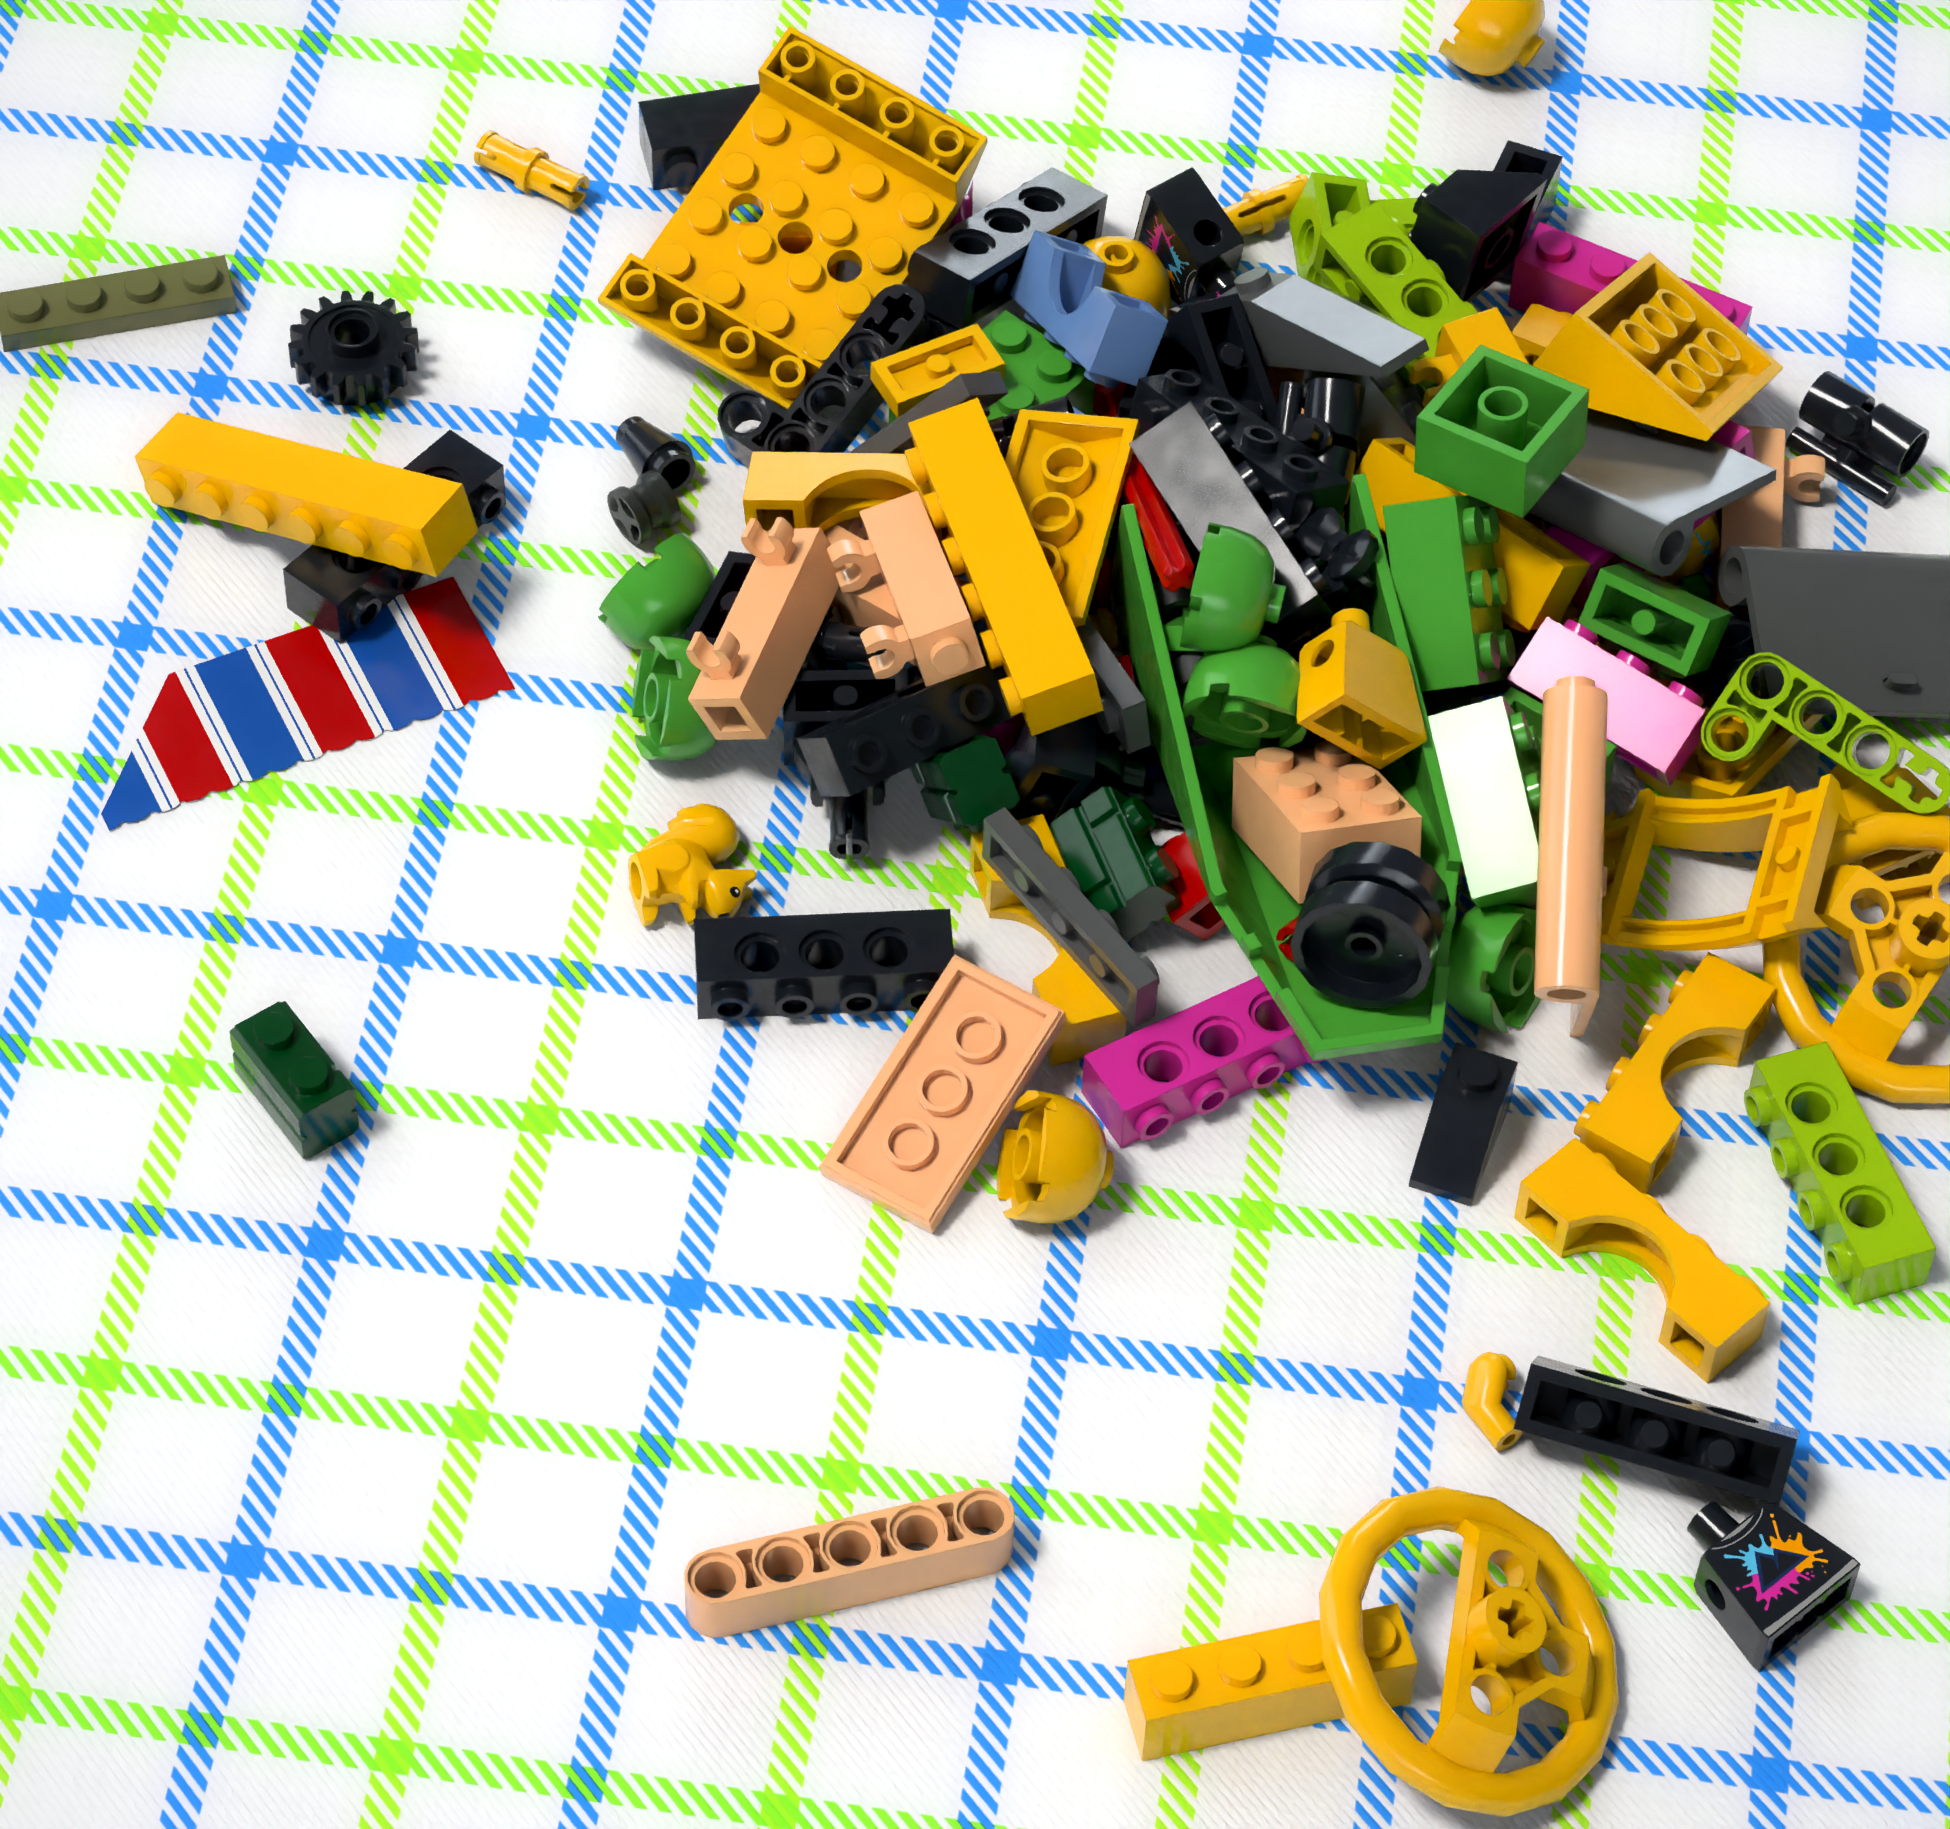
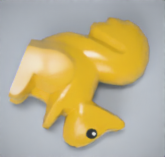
(681, 869)

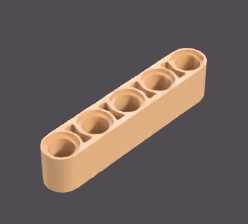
(827, 1586)

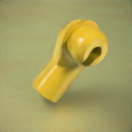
(1483, 1398)

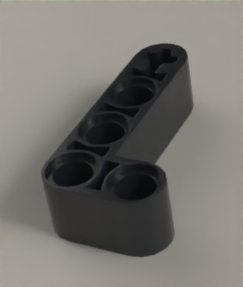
(833, 384)

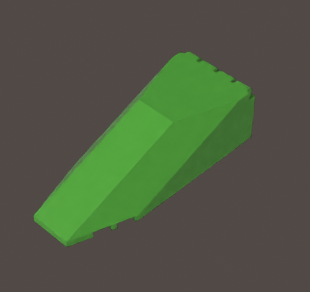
(1234, 877)

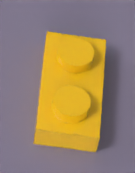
(923, 369)

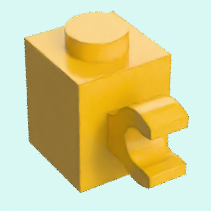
(1458, 342)

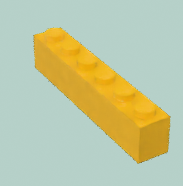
(307, 494)
(1005, 569)

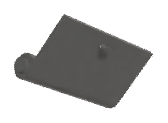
(1644, 488)
(1849, 623)

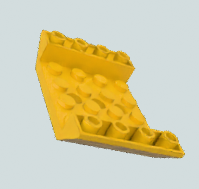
(820, 156)

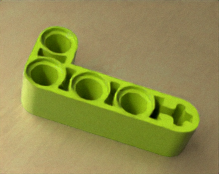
(1837, 743)

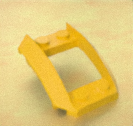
(1783, 824)

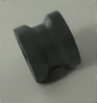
(644, 507)

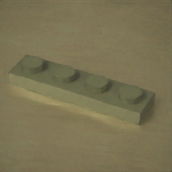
(116, 303)

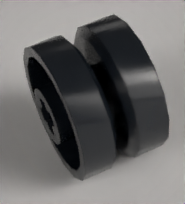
(1370, 925)

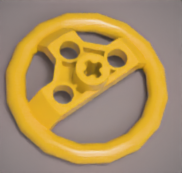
(1903, 949)
(1490, 1647)

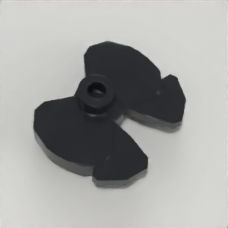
(1345, 555)

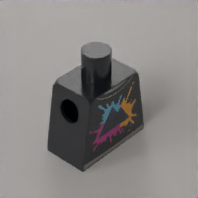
(1190, 236)
(1768, 1578)

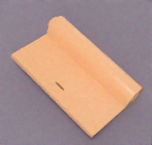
(1571, 847)

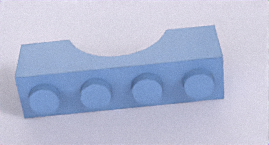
(1098, 327)

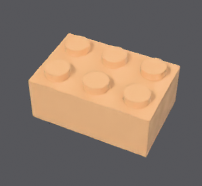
(1312, 801)

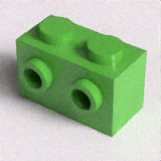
(1654, 619)

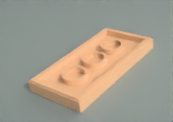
(943, 1093)

